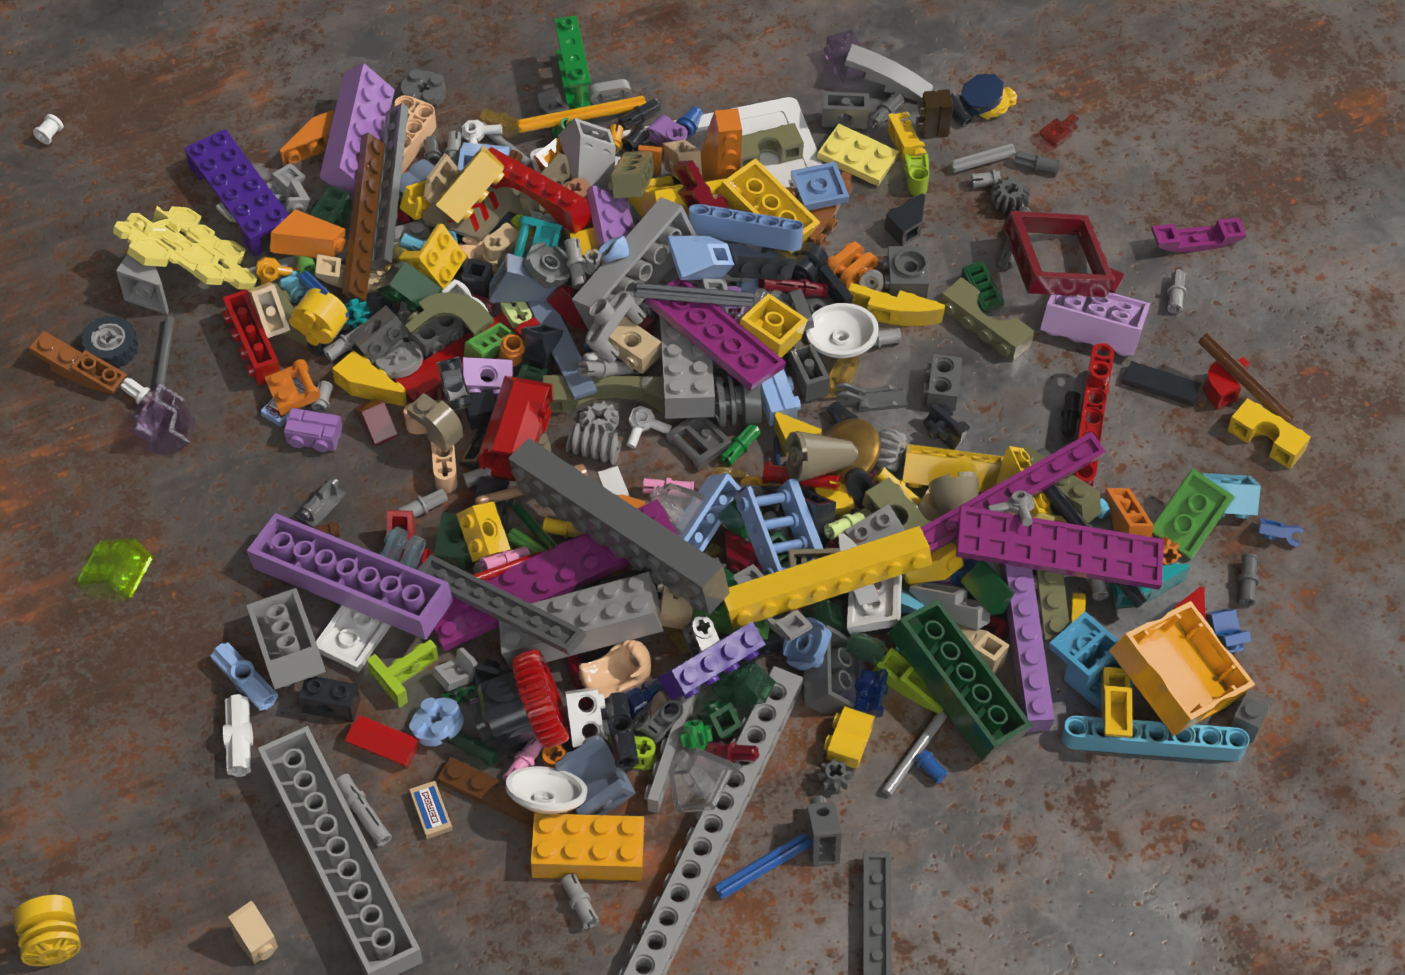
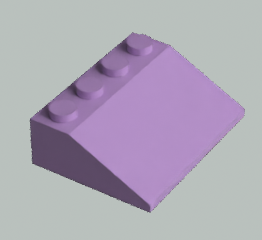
(1097, 320)

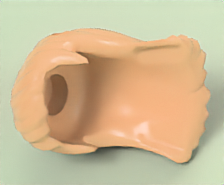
(618, 670)

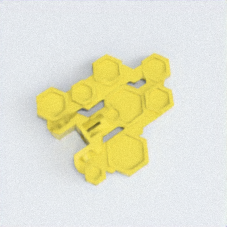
(160, 242)

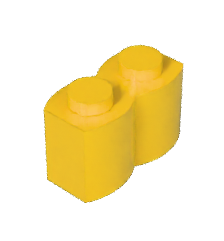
(849, 737)

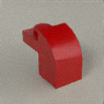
(1221, 386)

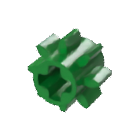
(695, 735)

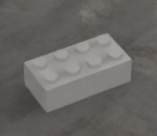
(285, 638)

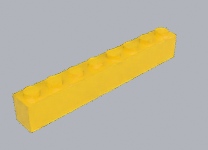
(827, 577)

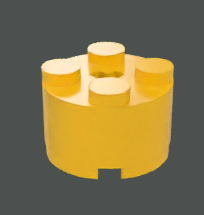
(319, 317)

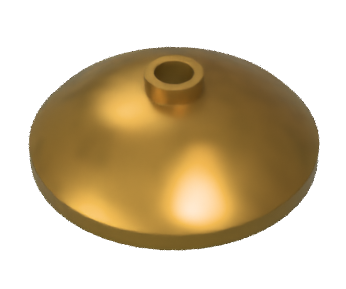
(864, 437)

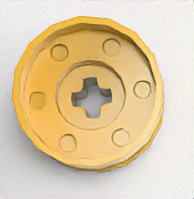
(46, 930)

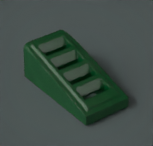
(978, 272)

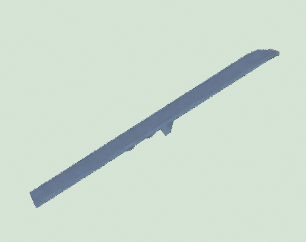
(565, 352)

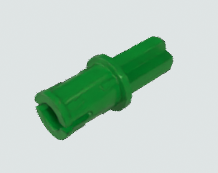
(740, 444)

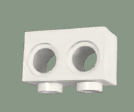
(579, 717)

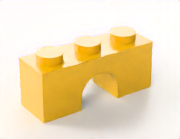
(1255, 420)

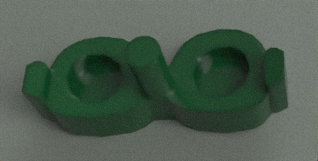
(465, 695)

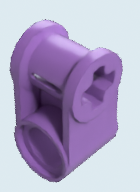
(666, 130)

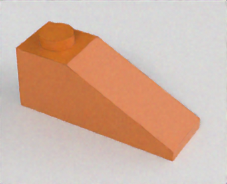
(1127, 512)

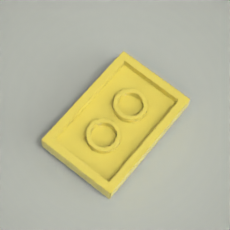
(858, 154)

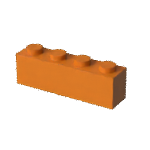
(722, 145)

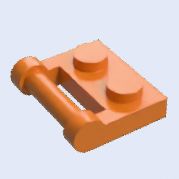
(285, 391)

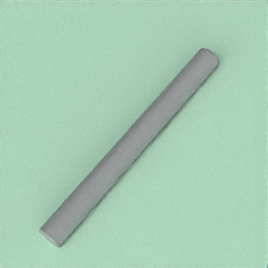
(910, 758)

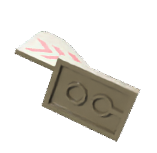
(497, 204)

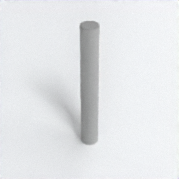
(499, 140)

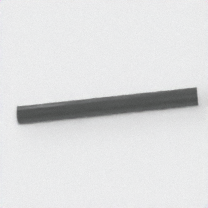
(165, 350)

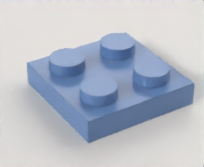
(819, 186)

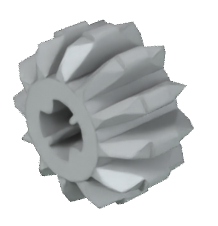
(892, 449)

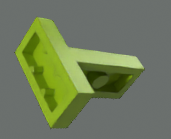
(401, 670)

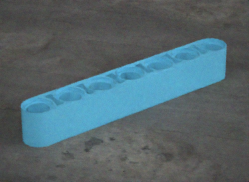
(1166, 745)

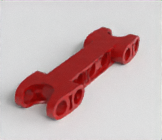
(1094, 403)

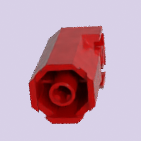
(517, 415)

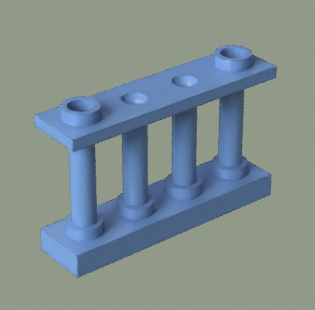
(796, 517)

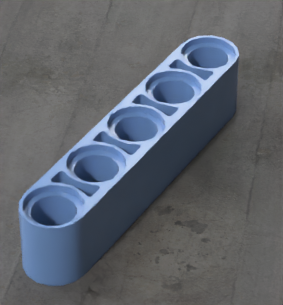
(746, 227)

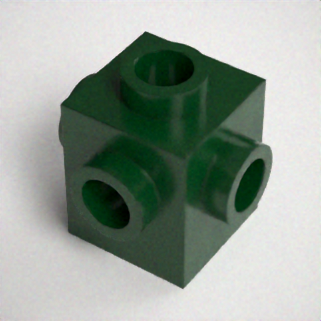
(720, 717)

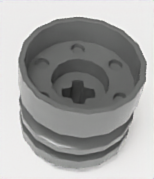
(736, 400)

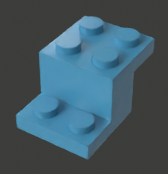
(1086, 651)

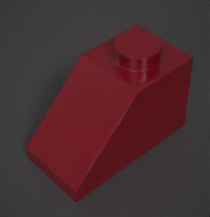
(562, 302)
(739, 553)

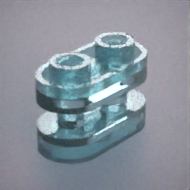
(397, 540)

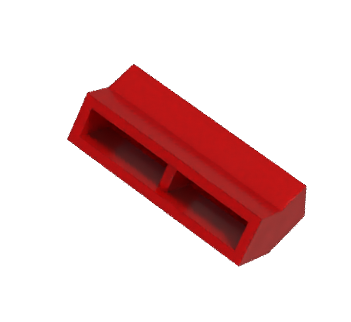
(383, 741)

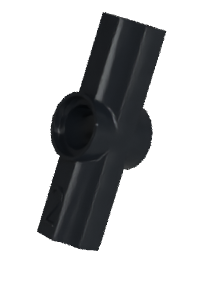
(621, 731)

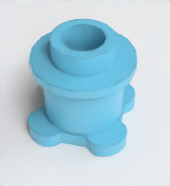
(293, 287)

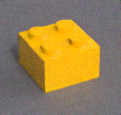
(774, 324)

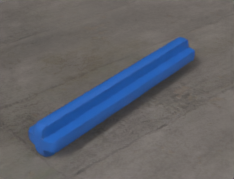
(762, 865)

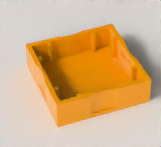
(1181, 668)

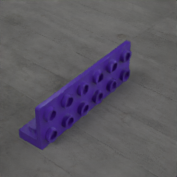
(237, 186)

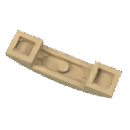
(333, 272)

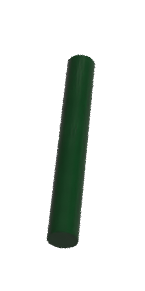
(531, 523)

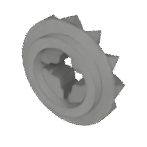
(610, 415)

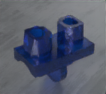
(871, 691)

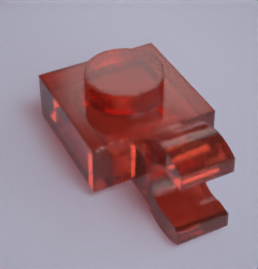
(1058, 132)

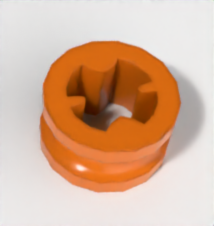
(549, 752)

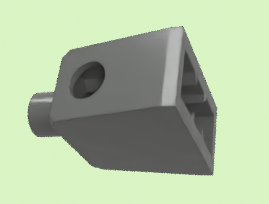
(821, 823)

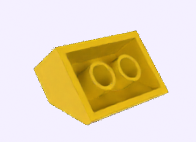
(470, 185)

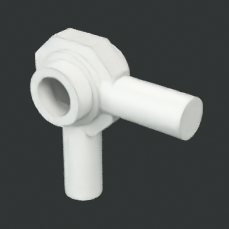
(474, 130)
(641, 421)

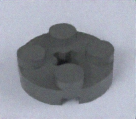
(424, 80)
(537, 261)

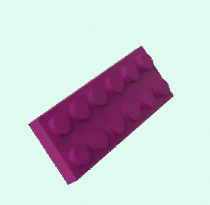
(720, 338)

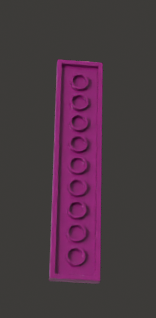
(541, 578)

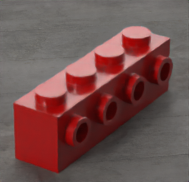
(251, 336)

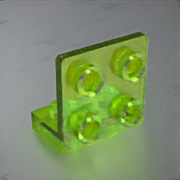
(117, 563)

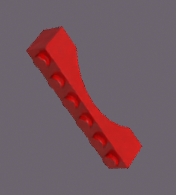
(560, 202)

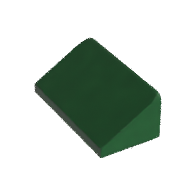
(988, 588)

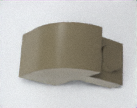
(439, 419)

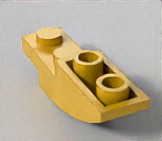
(901, 310)

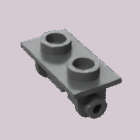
(321, 503)

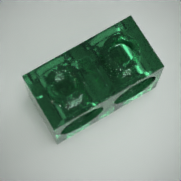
(333, 206)
(744, 685)

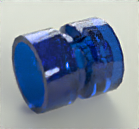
(639, 698)

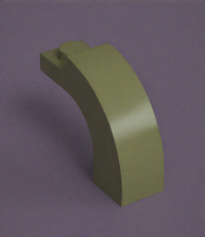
(453, 305)

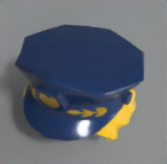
(987, 96)

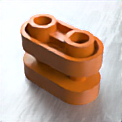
(851, 263)

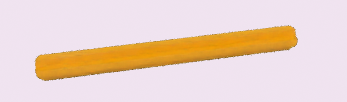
(582, 113)

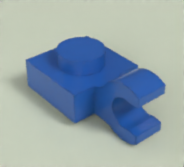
(1273, 529)

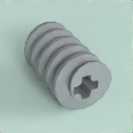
(594, 444)

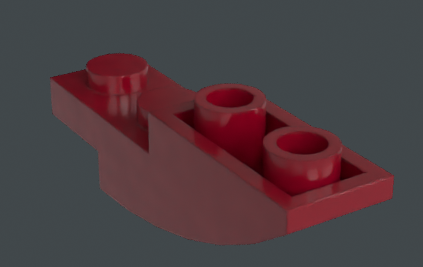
(694, 187)

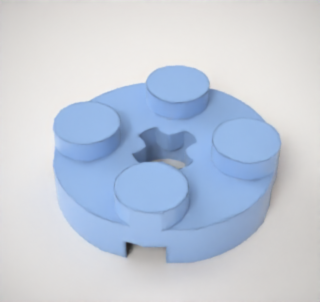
(431, 710)

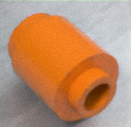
(512, 349)

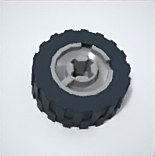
(118, 333)

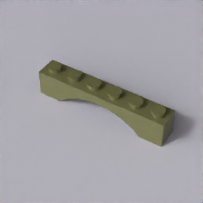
(641, 389)

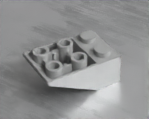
(589, 152)

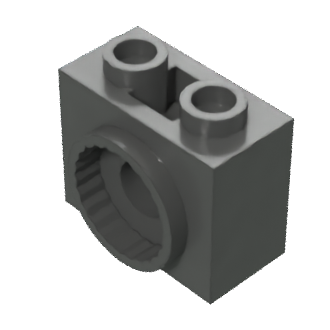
(906, 270)

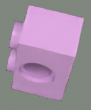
(477, 367)

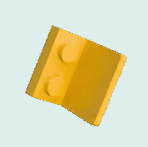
(438, 257)

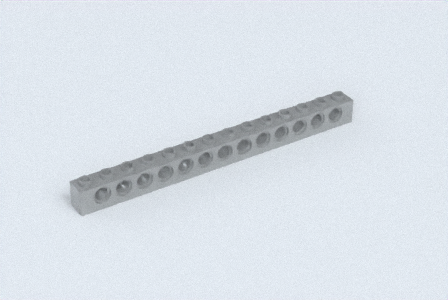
(788, 689)

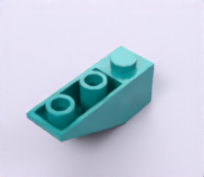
(1172, 575)

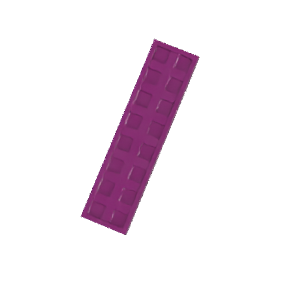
(1060, 548)

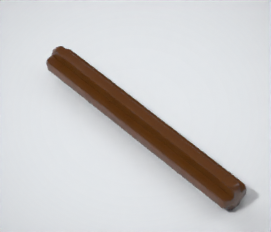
(1244, 377)

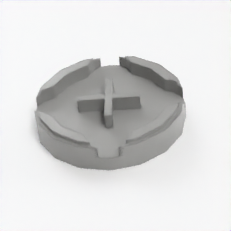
(401, 359)

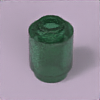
(867, 648)

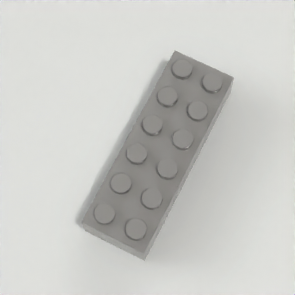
(647, 258)
(604, 612)

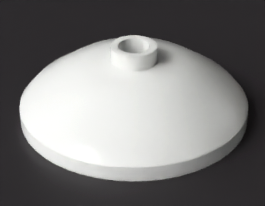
(843, 330)
(546, 789)

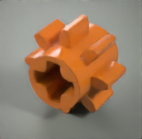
(1170, 554)

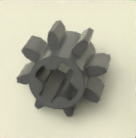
(834, 776)

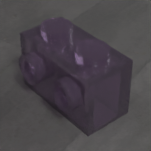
(837, 51)

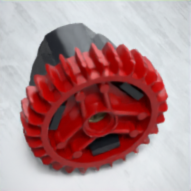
(521, 705)

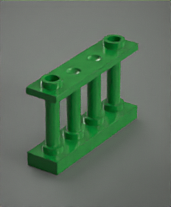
(572, 62)

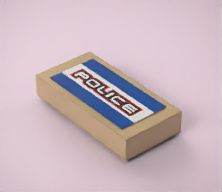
(430, 809)

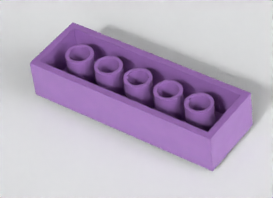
(359, 110)

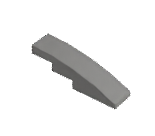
(888, 73)

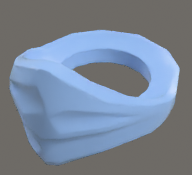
(618, 250)

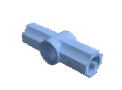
(253, 686)

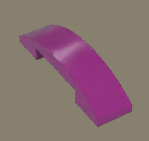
(1199, 238)

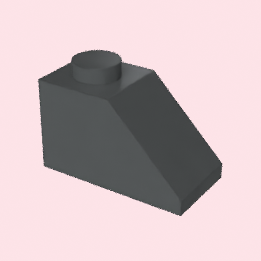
(1252, 713)

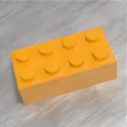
(588, 846)

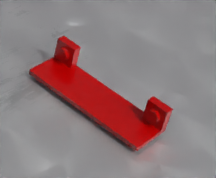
(427, 378)

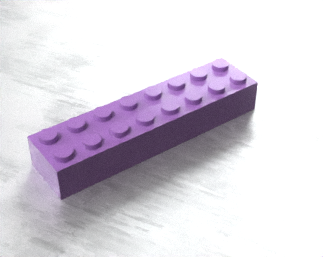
(350, 576)

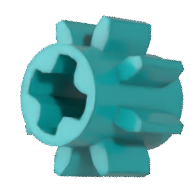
(358, 313)

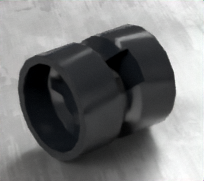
(809, 261)

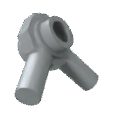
(1018, 503)

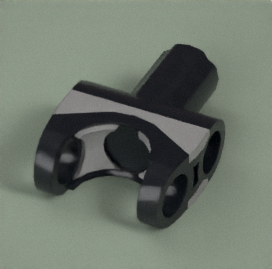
(453, 383)

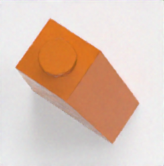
(307, 236)

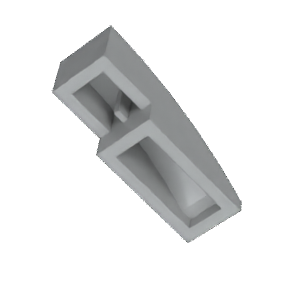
(954, 599)

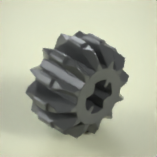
(1009, 195)

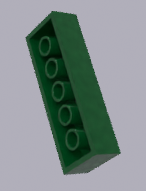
(960, 679)

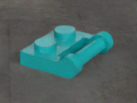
(545, 233)

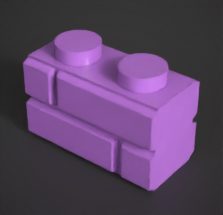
(313, 430)

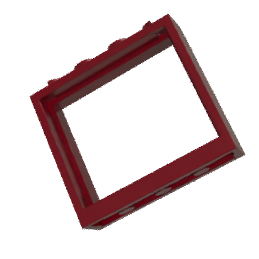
(1055, 283)

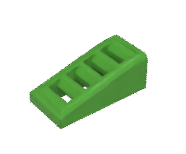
(474, 346)

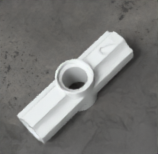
(238, 735)

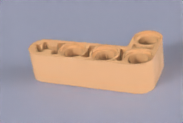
(419, 126)
(440, 463)

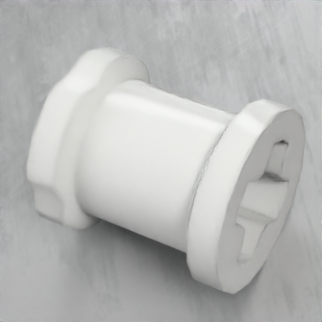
(48, 129)

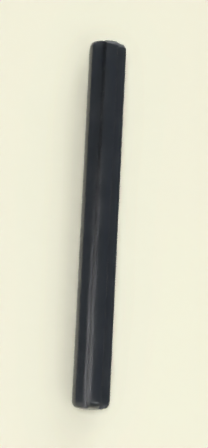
(1072, 516)

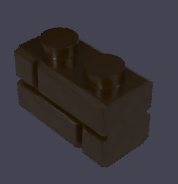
(935, 114)

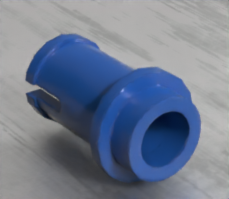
(931, 766)

